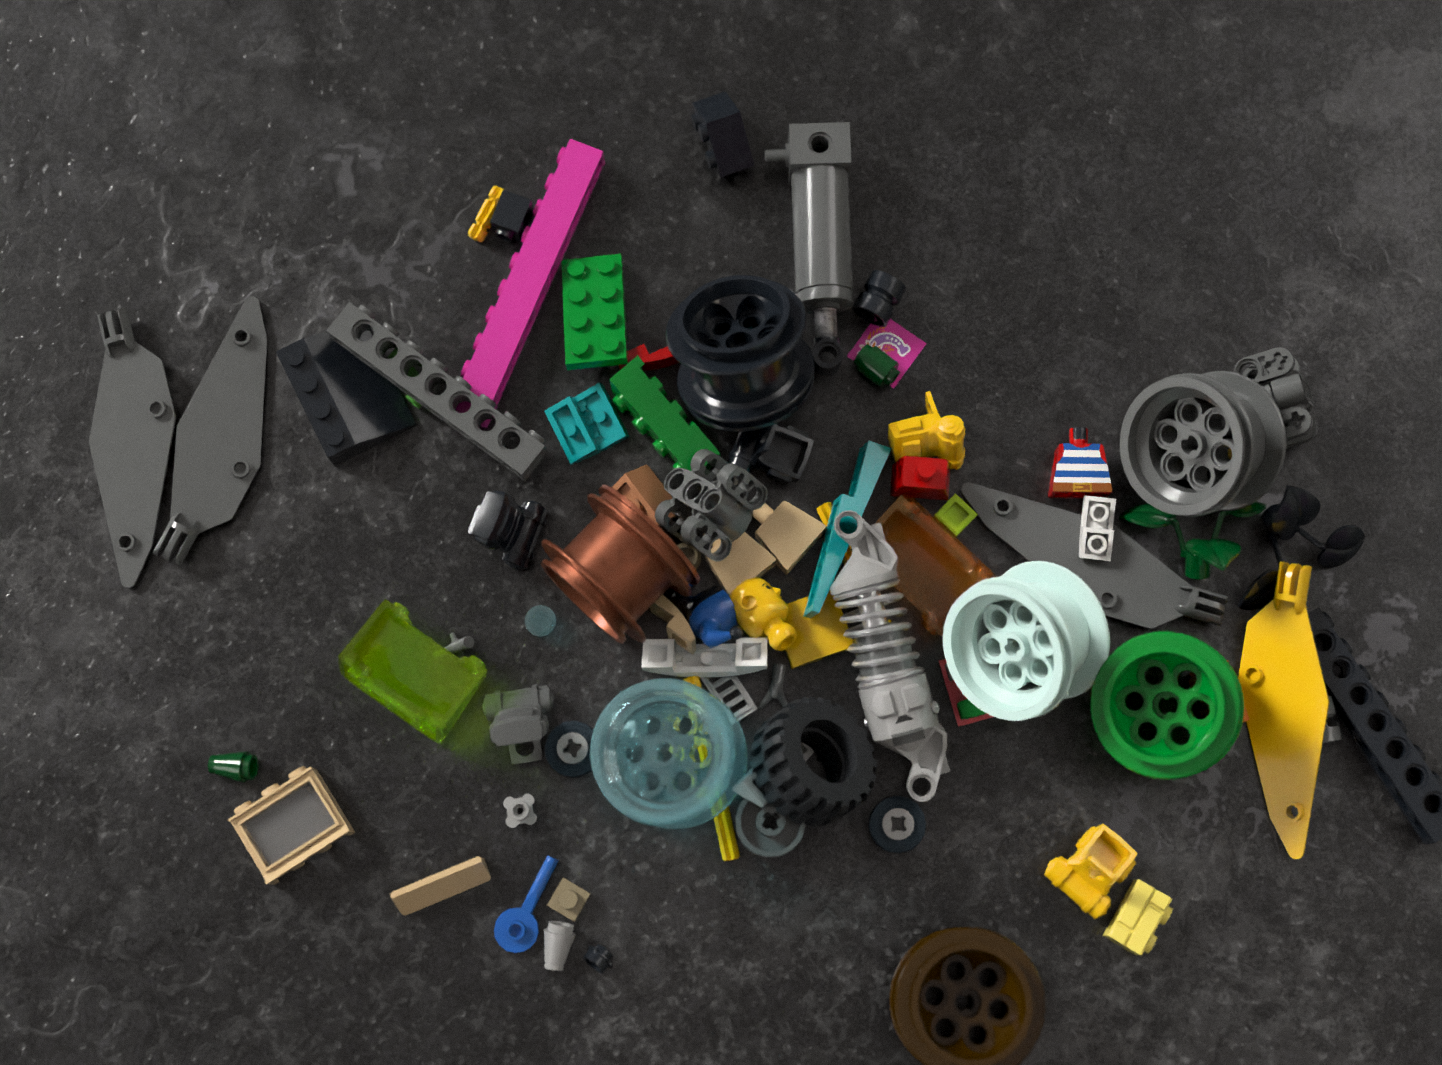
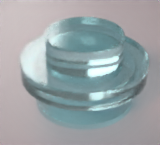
(540, 621)

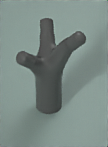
(459, 645)
(776, 687)

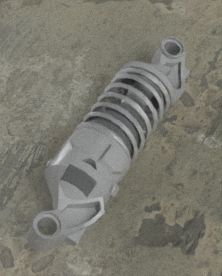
(891, 685)

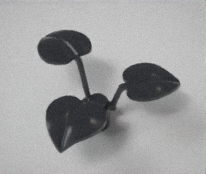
(1284, 521)

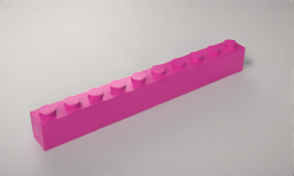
(532, 272)

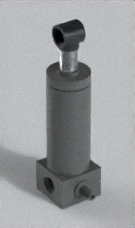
(819, 177)

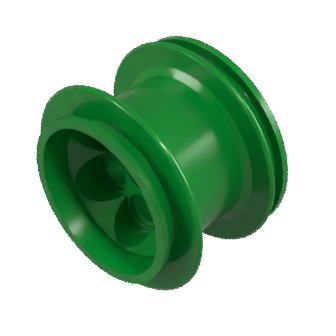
(1120, 726)

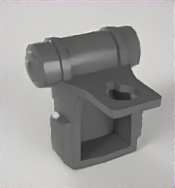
(519, 719)

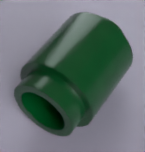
(877, 365)

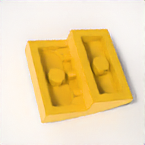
(816, 636)

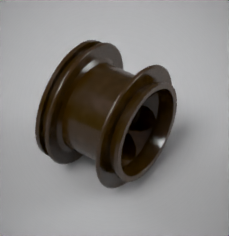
(1015, 984)

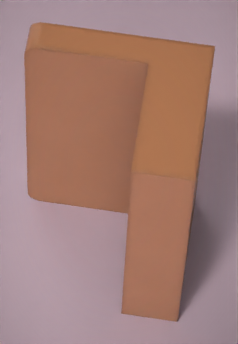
(643, 490)

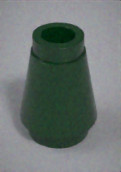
(235, 766)

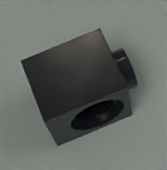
(511, 216)

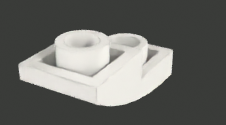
(1097, 528)

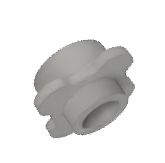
(512, 805)

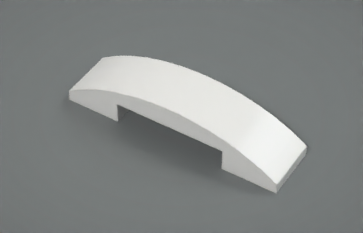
(724, 660)

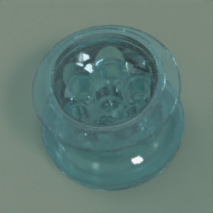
(624, 727)

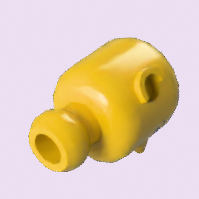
(763, 612)

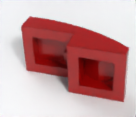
(655, 360)

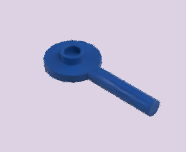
(517, 927)

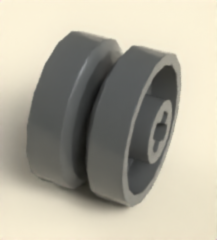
(764, 841)

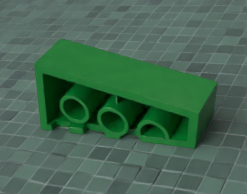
(657, 416)

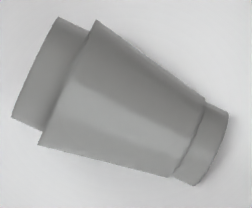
(557, 944)

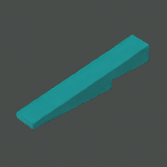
(865, 476)

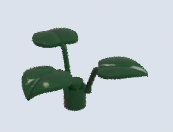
(1198, 552)

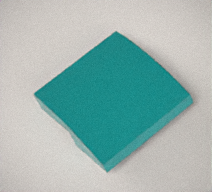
(586, 423)

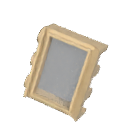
(290, 823)

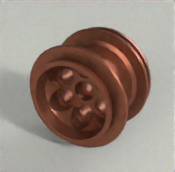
(618, 565)

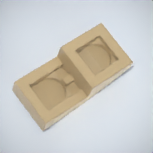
(677, 624)

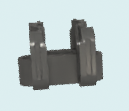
(1287, 389)
(709, 503)

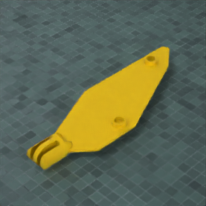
(1285, 704)

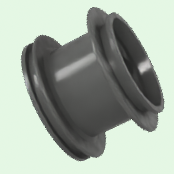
(1171, 449)

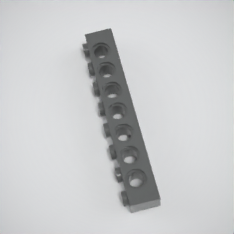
(347, 331)

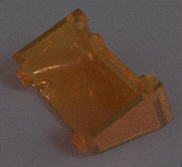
(931, 561)

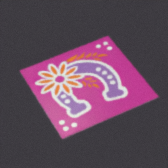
(894, 341)

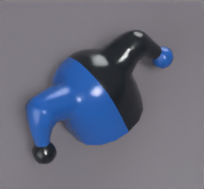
(709, 615)

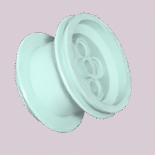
(1025, 640)

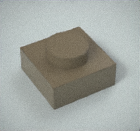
(569, 899)

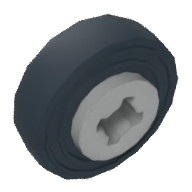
(576, 759)
(889, 832)

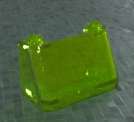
(410, 672)

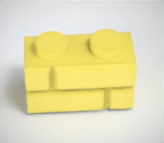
(1138, 918)

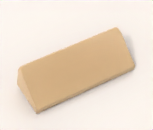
(441, 885)

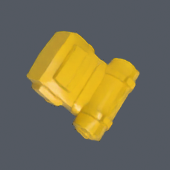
(929, 436)
(1093, 869)

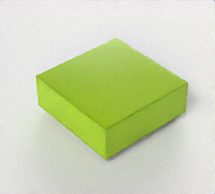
(955, 515)

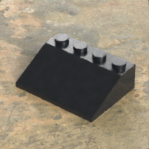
(344, 397)

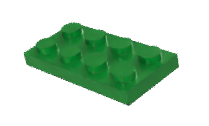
(594, 312)

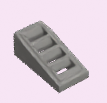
(744, 712)

